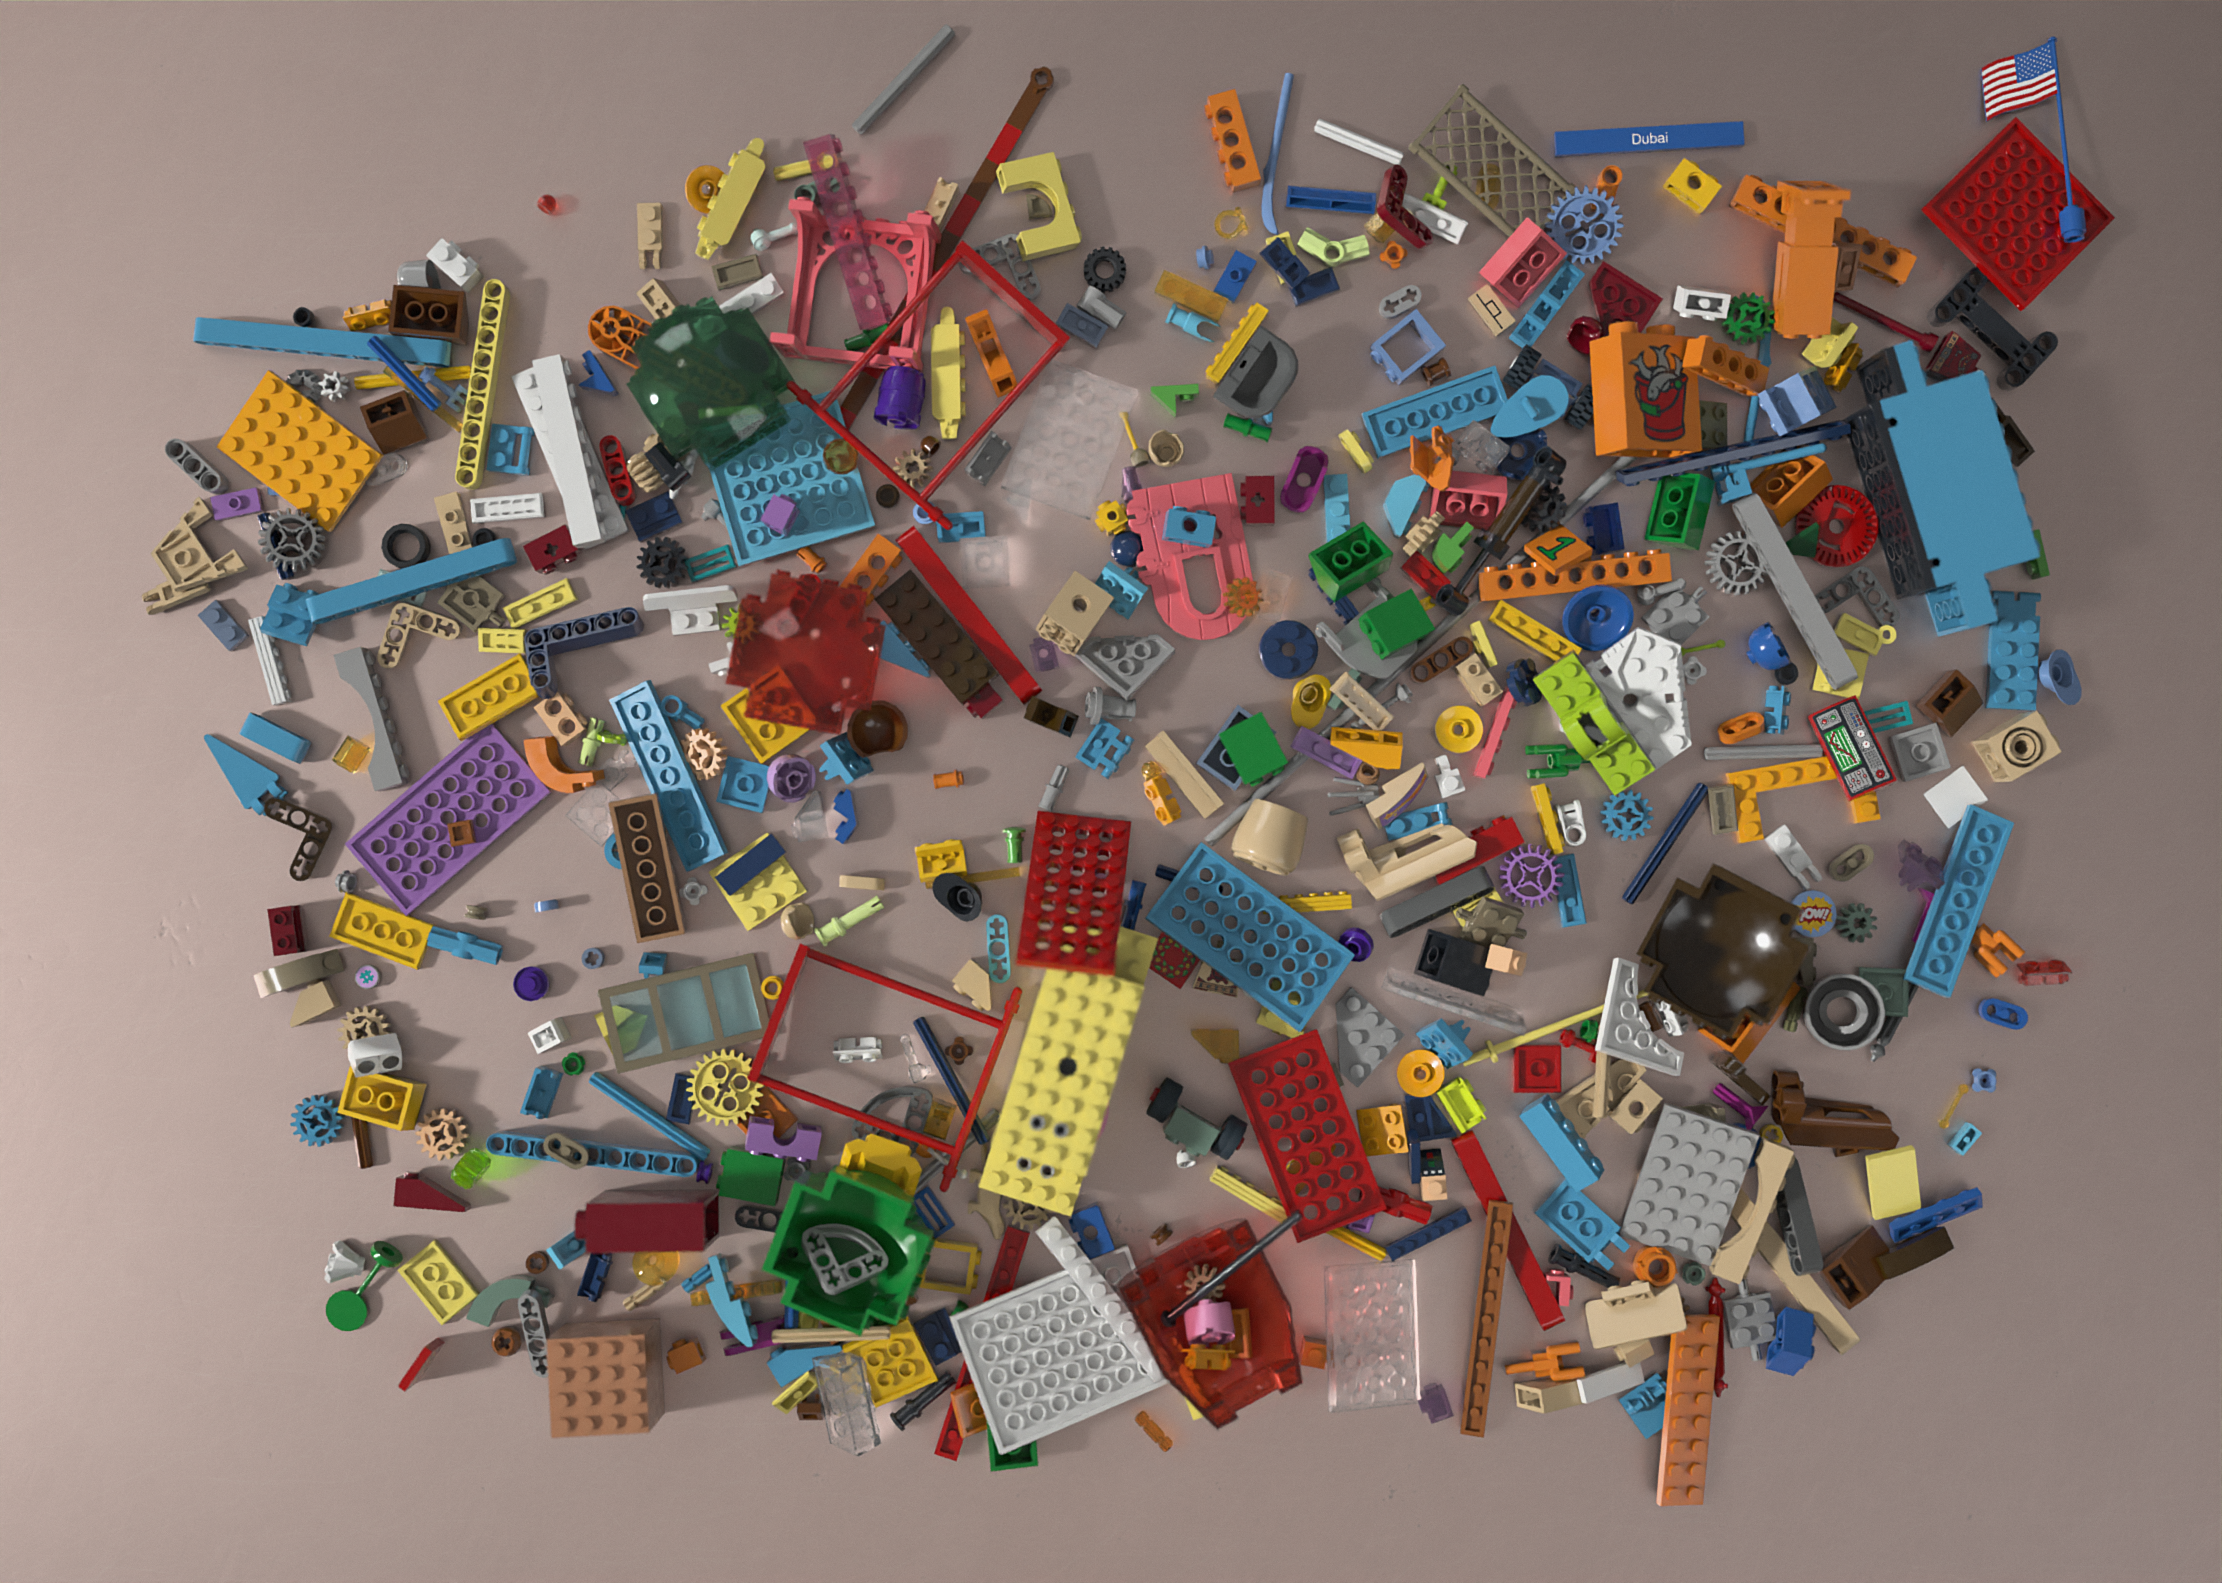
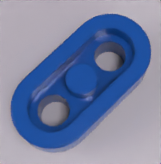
(2002, 1012)

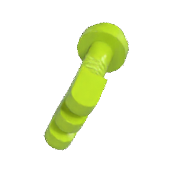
(1435, 198)

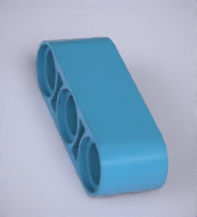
(275, 738)

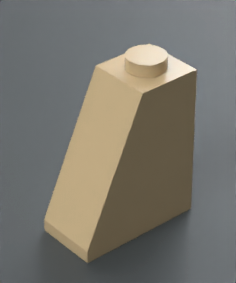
(1547, 1395)

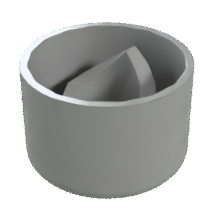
(1868, 1017)

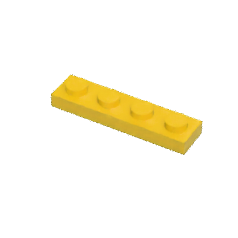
(1531, 632)

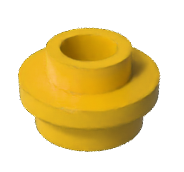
(766, 990)

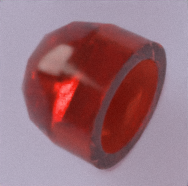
(546, 204)

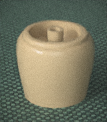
(1270, 837)

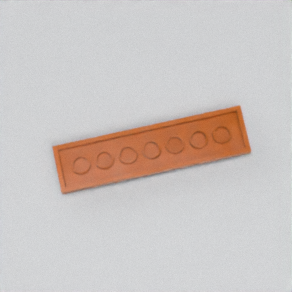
(1688, 1412)

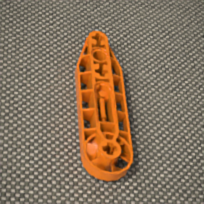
(615, 342)

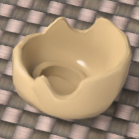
(1165, 448)
(797, 921)

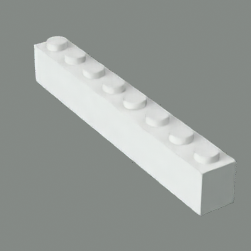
(569, 451)

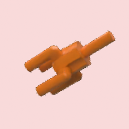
(1989, 943)
(1550, 1363)

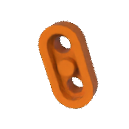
(1741, 727)

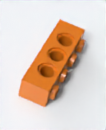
(1228, 104)
(1725, 366)
(864, 567)

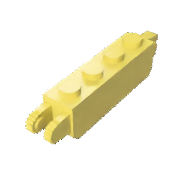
(731, 200)
(946, 373)

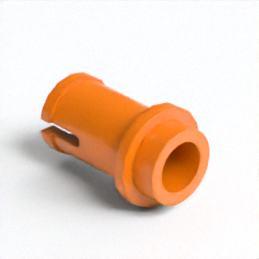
(812, 559)
(948, 779)

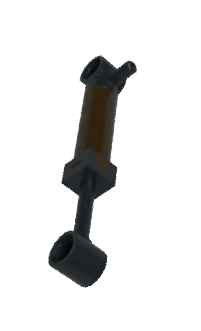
(1546, 469)

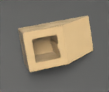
(976, 983)

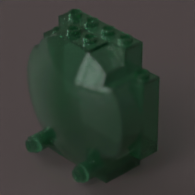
(709, 381)

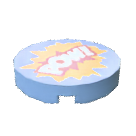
(1818, 913)

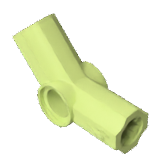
(1347, 249)

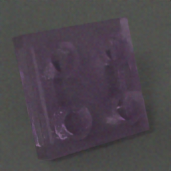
(1918, 867)

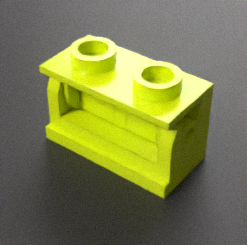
(1461, 1104)

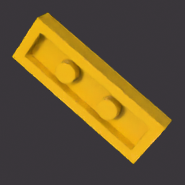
(1548, 818)

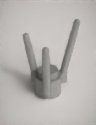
(1366, 794)

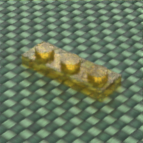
(1191, 296)

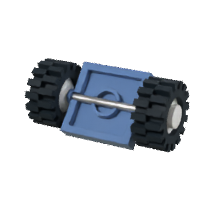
(1521, 369)

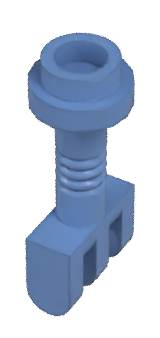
(427, 375)

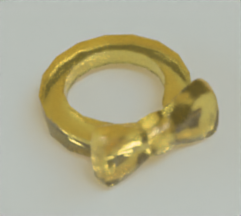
(1237, 213)

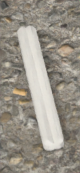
(1358, 141)

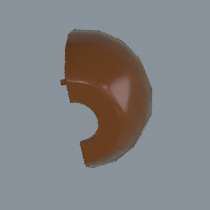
(877, 730)

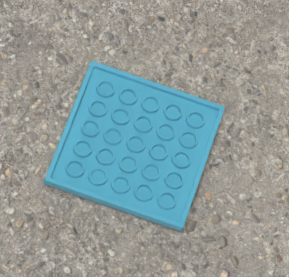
(793, 466)

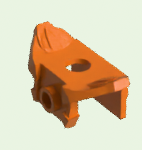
(1423, 459)

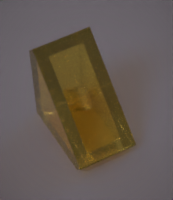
(940, 1118)

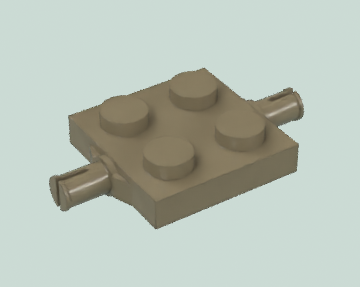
(473, 602)
(1491, 923)

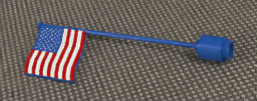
(2024, 82)

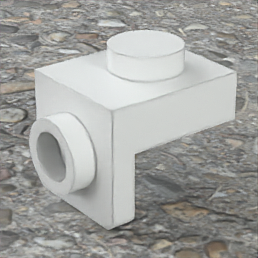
(720, 667)

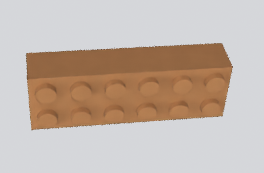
(647, 867)

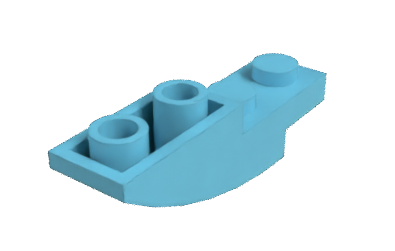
(732, 1311)

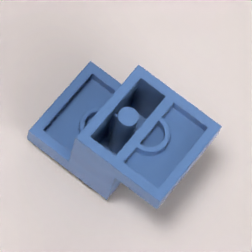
(1796, 401)

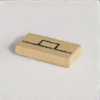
(1491, 310)

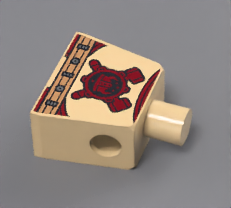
(1211, 981)

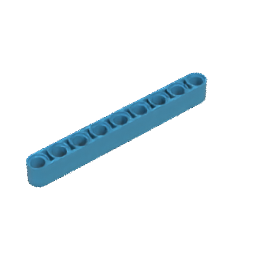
(411, 581)
(605, 1152)

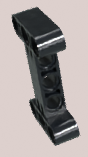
(1992, 330)

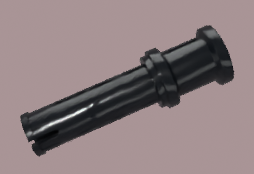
(1573, 1261)
(914, 1407)

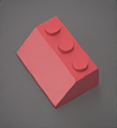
(1523, 262)
(1470, 499)

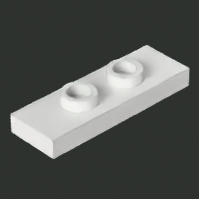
(507, 508)

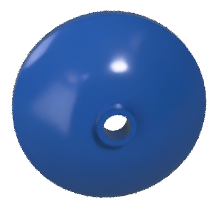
(1605, 626)

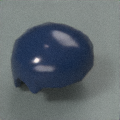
(1126, 548)

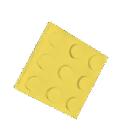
(765, 893)

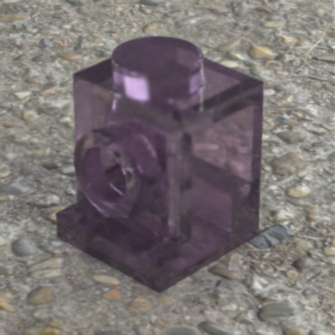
(1047, 663)

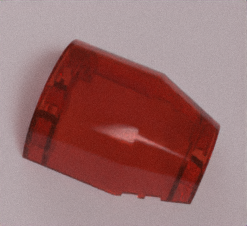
(1160, 1286)

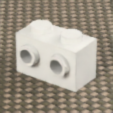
(458, 268)
(1701, 301)

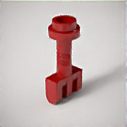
(1568, 1038)

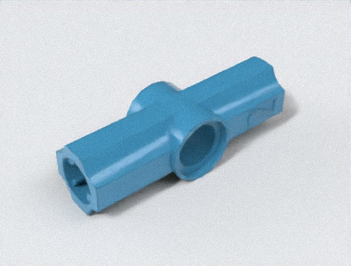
(465, 945)

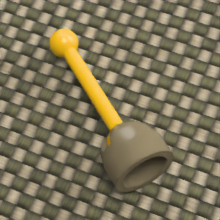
(1139, 456)

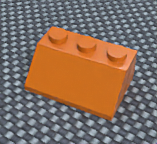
(1790, 486)

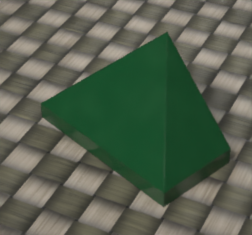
(1806, 541)

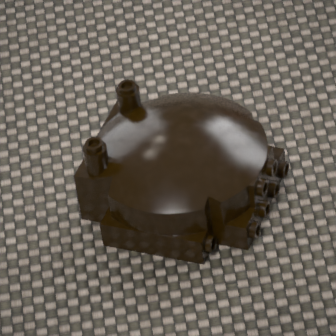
(1723, 951)

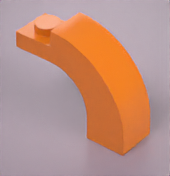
(991, 353)
(550, 769)

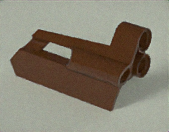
(1806, 1121)

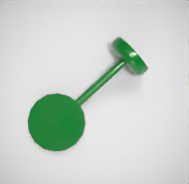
(347, 1308)

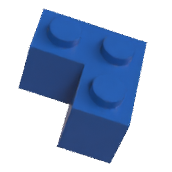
(1792, 1343)

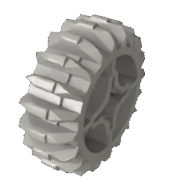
(283, 546)
(1733, 572)

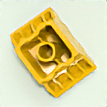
(883, 1158)

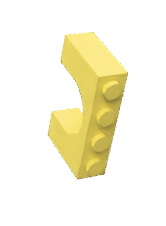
(1043, 174)

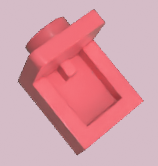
(1564, 1290)

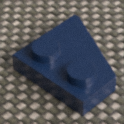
(1427, 1119)

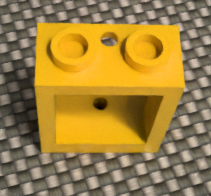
(972, 1279)

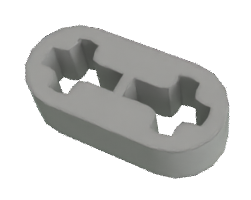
(1397, 297)

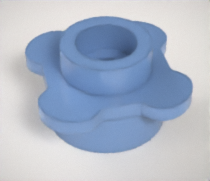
(1989, 1075)

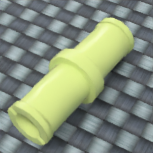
(591, 742)

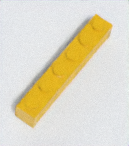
(1239, 339)
(1317, 903)

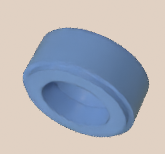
(546, 905)

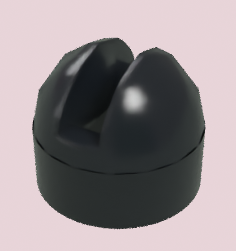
(303, 317)

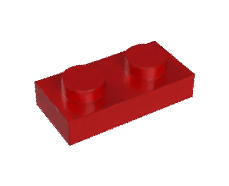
(1424, 574)

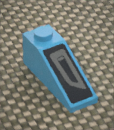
(797, 1359)

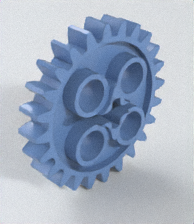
(1573, 206)

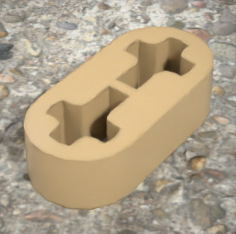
(861, 882)

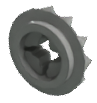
(310, 380)

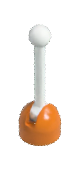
(927, 1152)

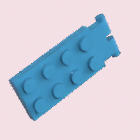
(2013, 652)

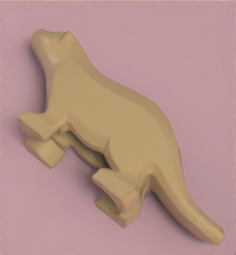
(988, 1202)

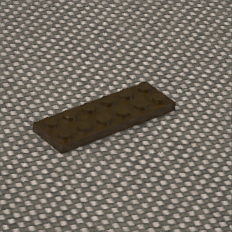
(936, 637)

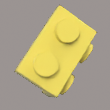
(1827, 350)

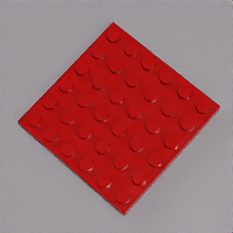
(2007, 213)

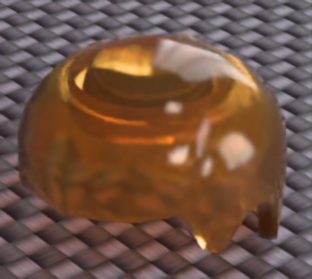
(840, 456)

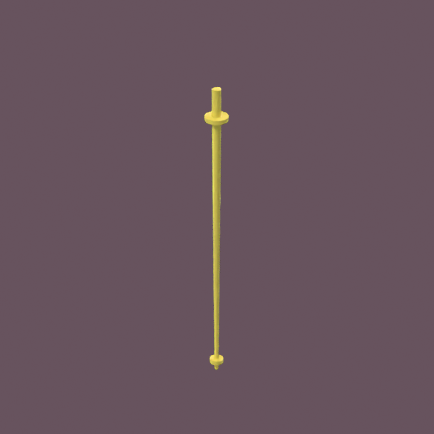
(1492, 1051)

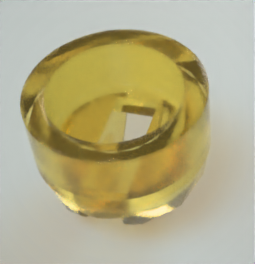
(1150, 770)

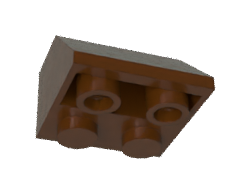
(394, 422)
(1951, 702)

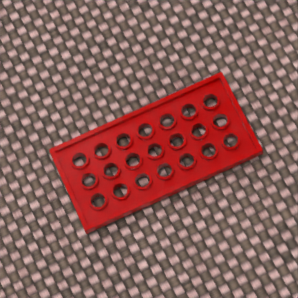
(1085, 902)
(1345, 1133)

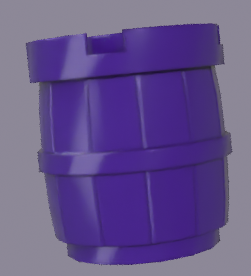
(900, 398)

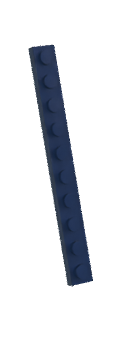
(1741, 451)

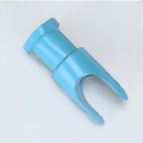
(1188, 321)

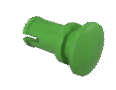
(1014, 843)

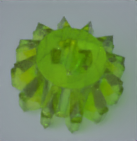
(470, 1168)

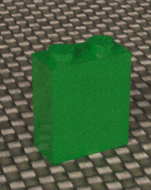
(1396, 624)
(1253, 749)
(750, 1176)

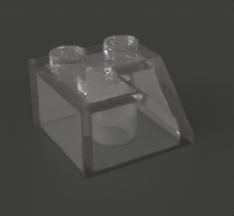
(985, 562)

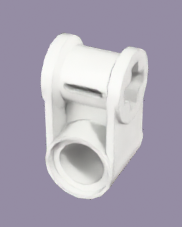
(1571, 821)

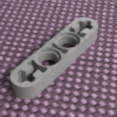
(532, 1333)

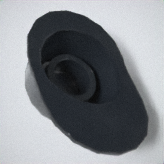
(958, 896)

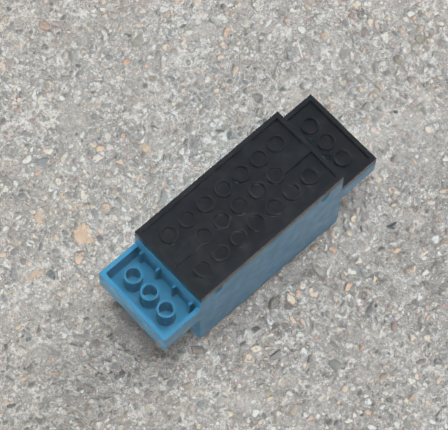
(1939, 486)

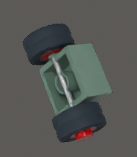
(1191, 1128)

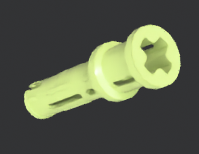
(838, 926)

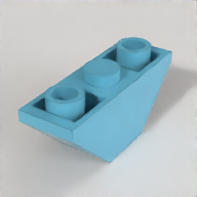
(1402, 501)

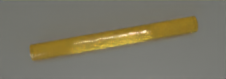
(441, 412)
(986, 876)

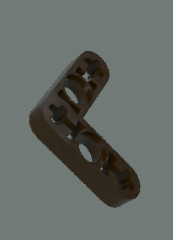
(311, 835)
(1735, 1072)

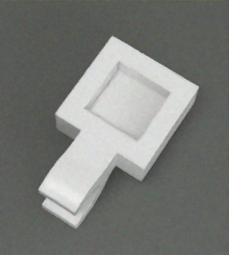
(1449, 780)

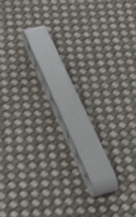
(1794, 591)

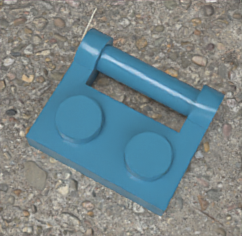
(503, 449)

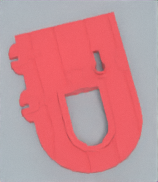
(1164, 558)

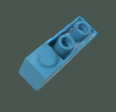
(901, 652)

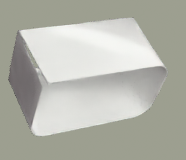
(384, 1045)

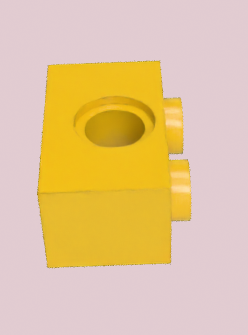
(1694, 198)

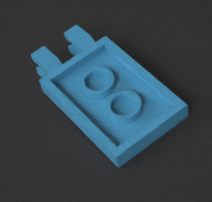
(1581, 1224)

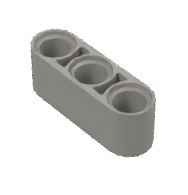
(187, 461)

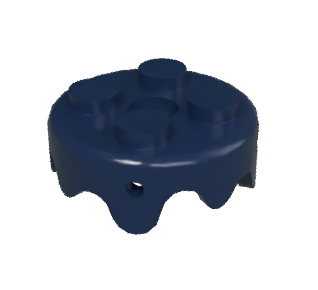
(1517, 467)
(1284, 666)

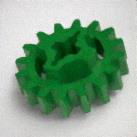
(1753, 326)

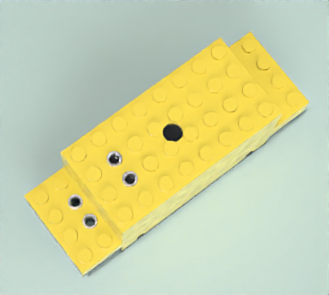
(1066, 1077)

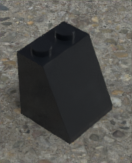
(1454, 962)

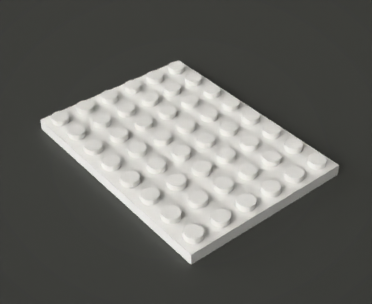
(1048, 1355)

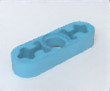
(993, 966)

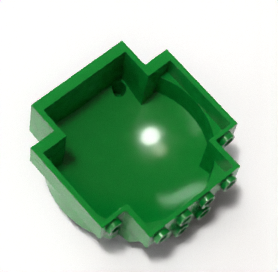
(872, 1206)

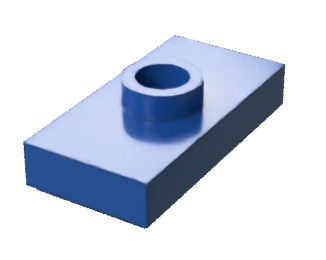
(1235, 276)

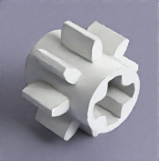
(328, 387)

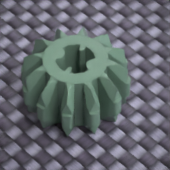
(1847, 922)

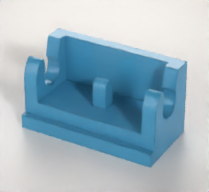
(1737, 486)
(964, 526)
(541, 1092)

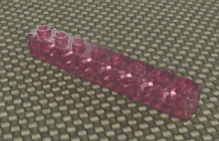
(816, 151)

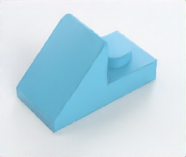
(567, 1250)

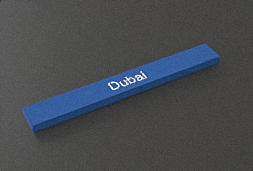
(1649, 139)

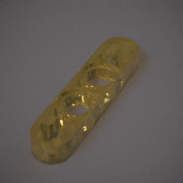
(747, 1290)

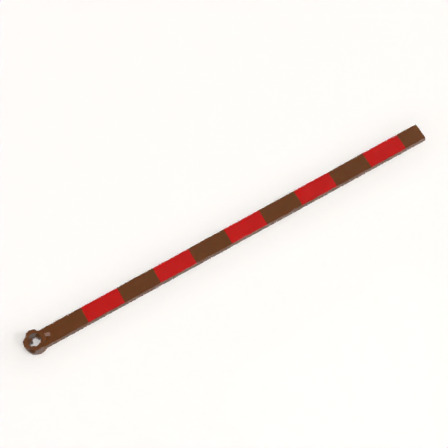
(958, 223)

